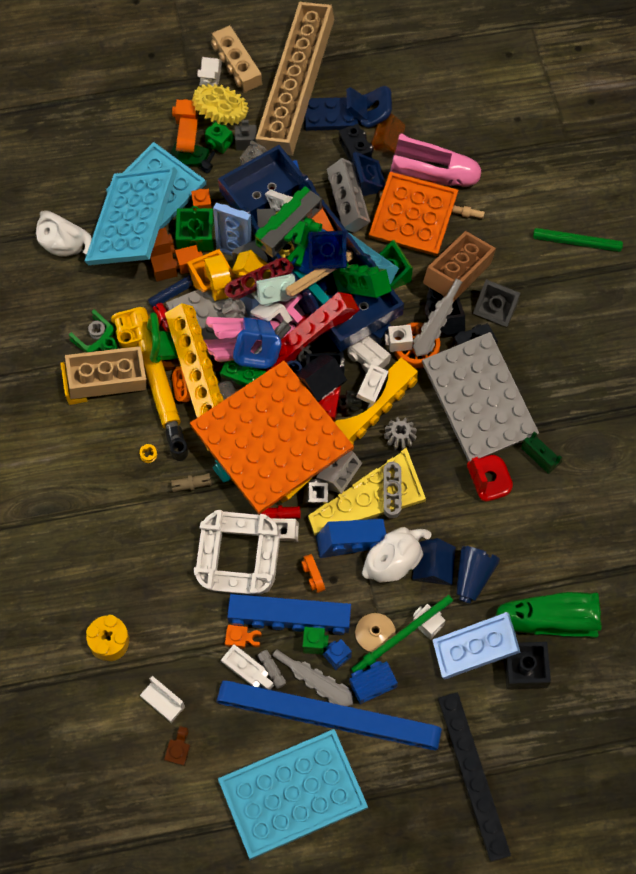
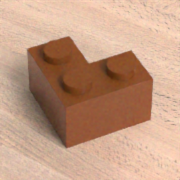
(162, 258)

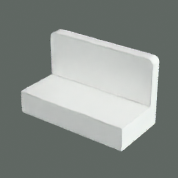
(277, 200)
(274, 311)
(372, 384)
(162, 700)

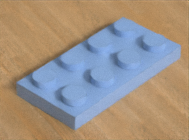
(231, 228)
(476, 645)

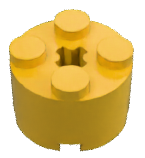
(104, 627)

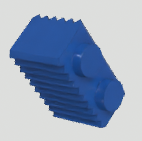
(373, 681)

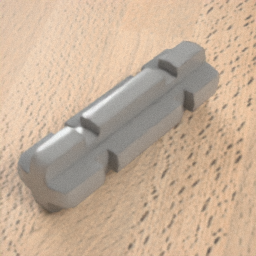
(272, 669)

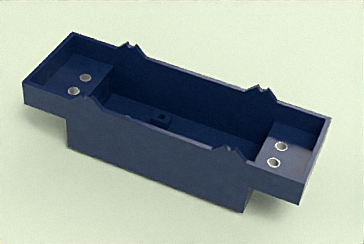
(279, 171)

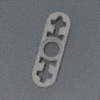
(396, 497)

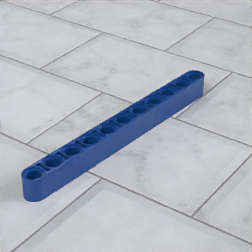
(329, 715)

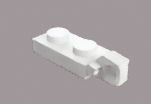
(247, 668)

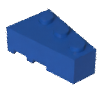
(349, 536)

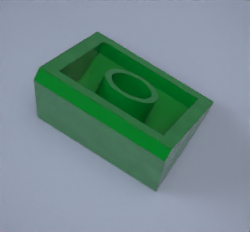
(395, 255)

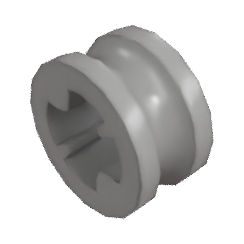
(96, 324)

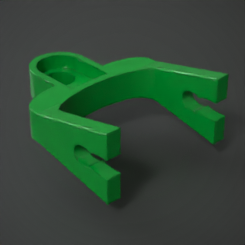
(301, 230)
(102, 343)

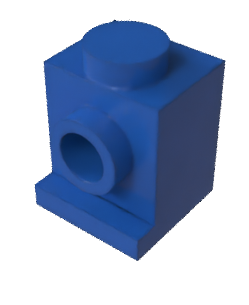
(337, 653)

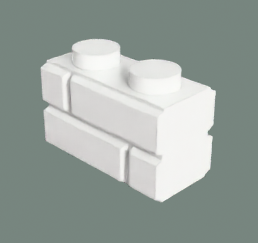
(367, 353)

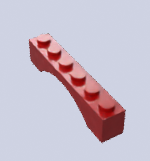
(330, 314)

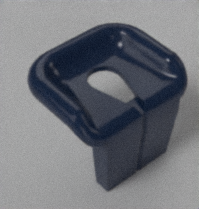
(358, 105)

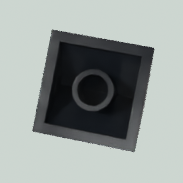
(322, 376)

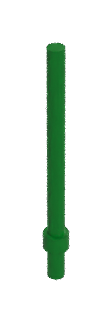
(370, 658)

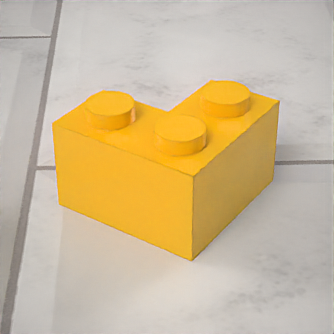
(248, 262)

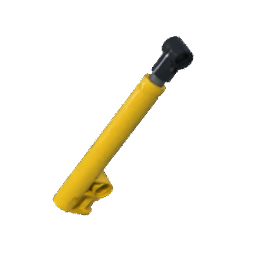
(135, 329)

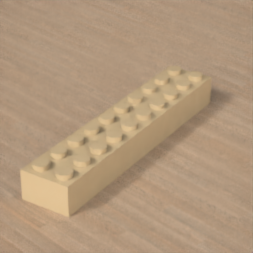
(295, 77)

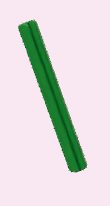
(577, 239)

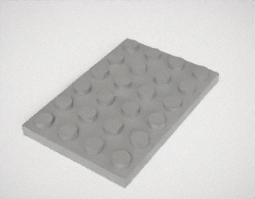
(479, 397)

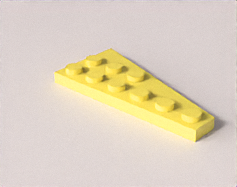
(365, 496)

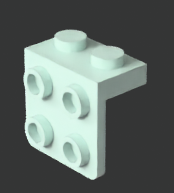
(273, 289)

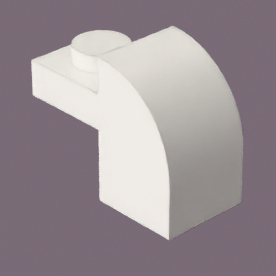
(210, 71)

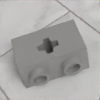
(340, 472)

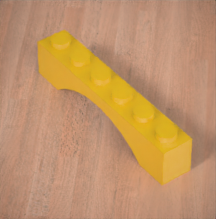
(400, 378)

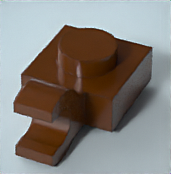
(178, 750)

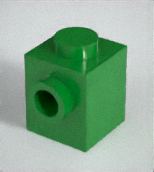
(314, 640)

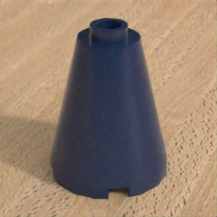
(474, 572)

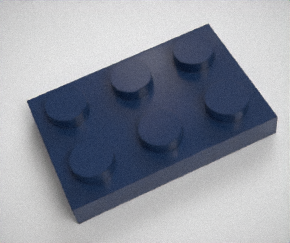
(328, 114)

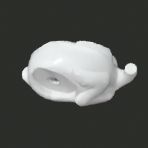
(60, 235)
(395, 555)

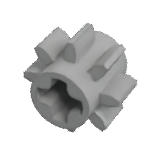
(233, 308)

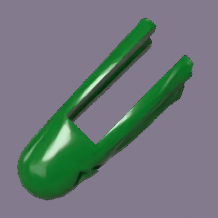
(556, 614)

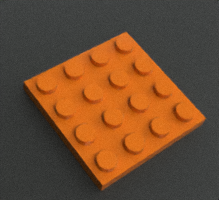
(413, 213)

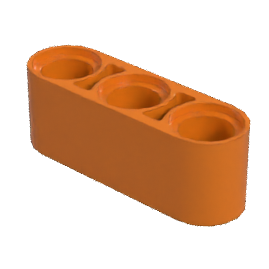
(186, 135)

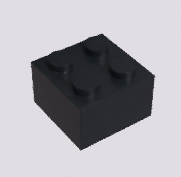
(529, 667)

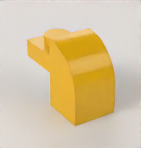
(218, 275)

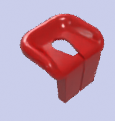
(490, 490)

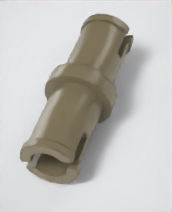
(191, 482)

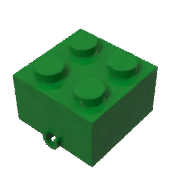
(195, 228)

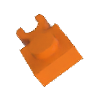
(239, 636)

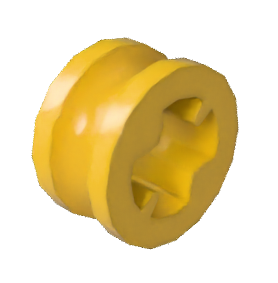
(150, 458)

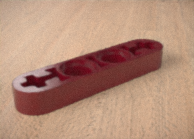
(257, 275)

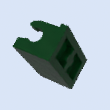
(541, 453)

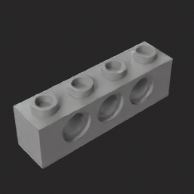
(348, 195)

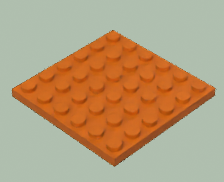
(271, 436)

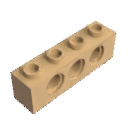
(236, 58)

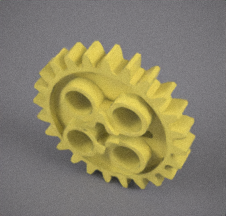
(220, 104)

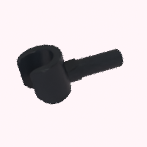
(206, 165)

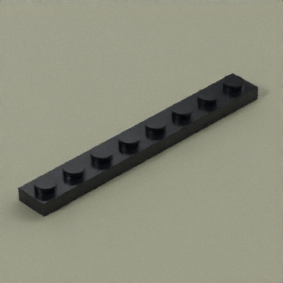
(474, 777)

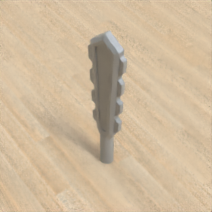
(431, 330)
(314, 679)

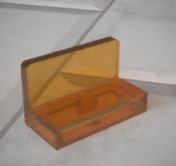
(388, 133)

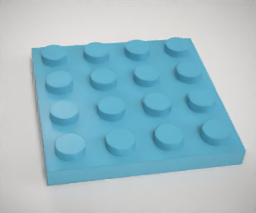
(185, 180)

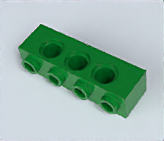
(362, 280)

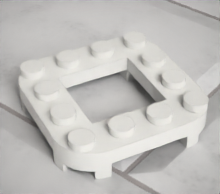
(209, 550)

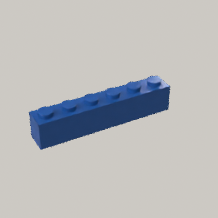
(288, 613)

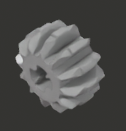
(400, 439)

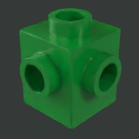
(218, 137)

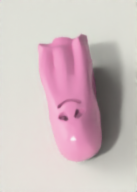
(461, 169)
(227, 331)

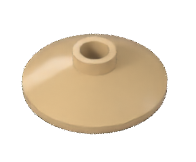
(365, 636)

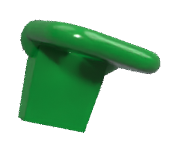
(162, 342)

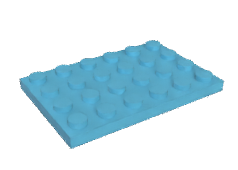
(131, 216)
(292, 794)

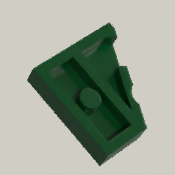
(191, 159)

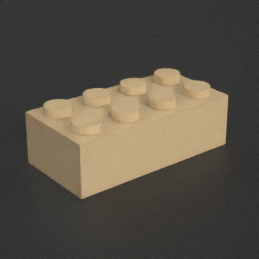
(105, 372)

